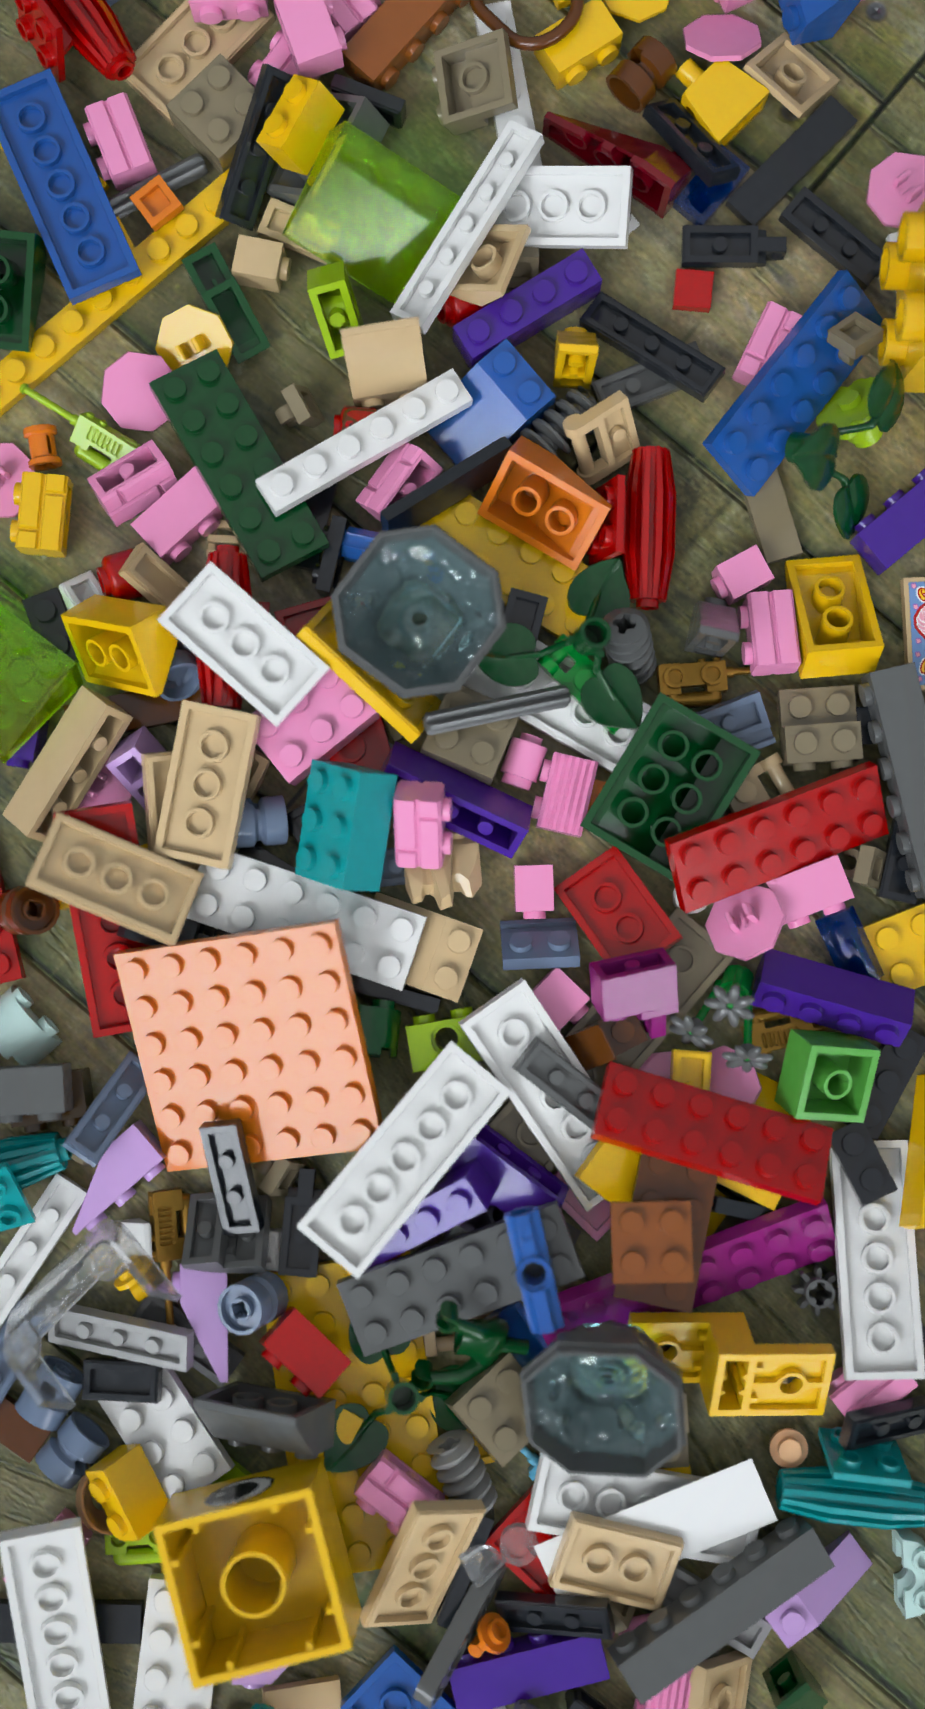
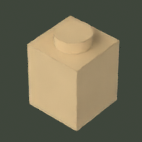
(260, 263)

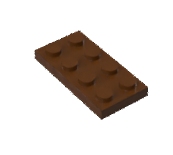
(669, 1181)

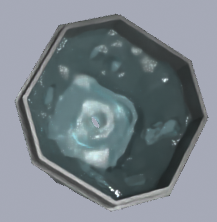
(415, 574)
(604, 1401)

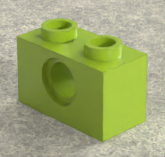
(333, 304)
(422, 1037)

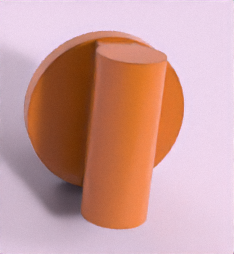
(491, 1636)

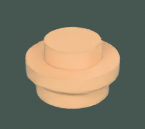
(788, 1448)

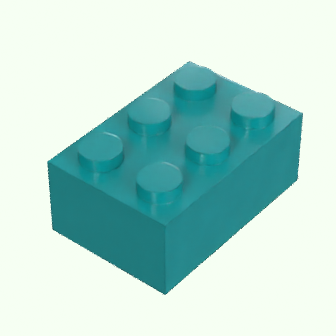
(345, 825)

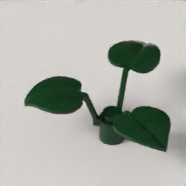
(816, 451)
(611, 696)
(401, 1399)

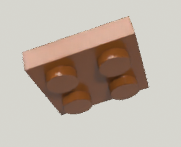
(651, 1241)

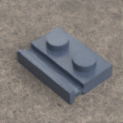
(743, 718)
(539, 944)

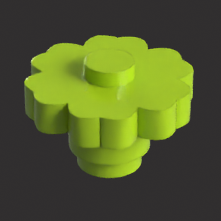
(850, 408)

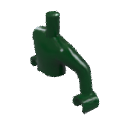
(476, 1338)

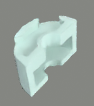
(22, 1032)
(910, 1581)

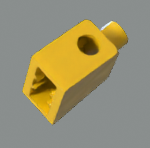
(721, 98)

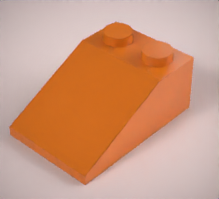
(544, 503)

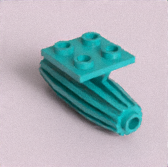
(22, 1164)
(856, 1488)

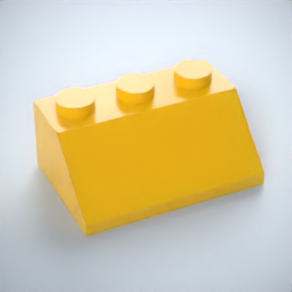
(121, 643)

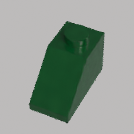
(793, 1685)

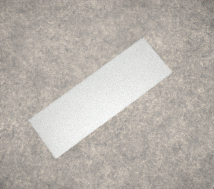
(699, 1512)

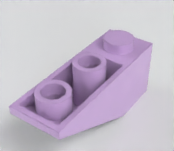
(125, 1162)

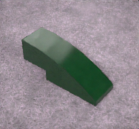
(224, 297)

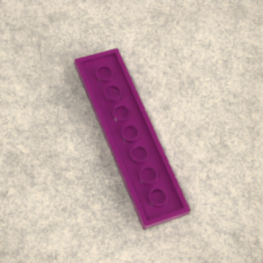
(730, 1262)

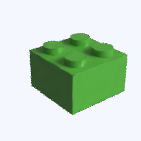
(827, 1076)

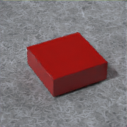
(692, 290)

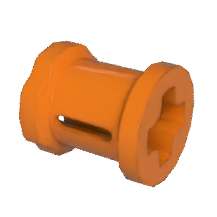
(42, 447)

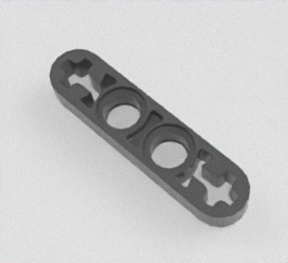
(456, 1640)

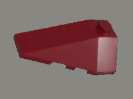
(657, 172)

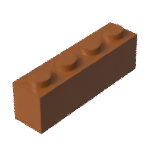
(394, 38)

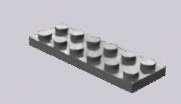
(472, 1269)

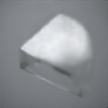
(481, 1563)

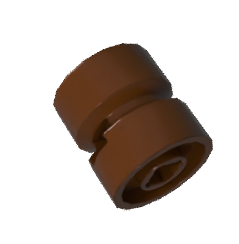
(636, 78)
(27, 911)

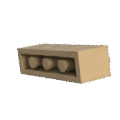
(67, 762)

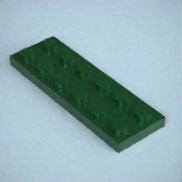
(229, 456)

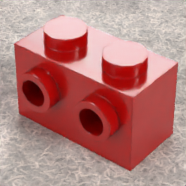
(304, 1353)

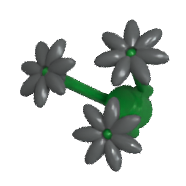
(732, 999)

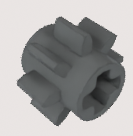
(809, 1282)

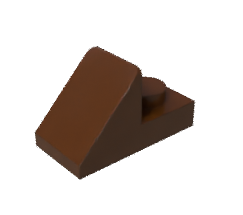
(605, 1040)

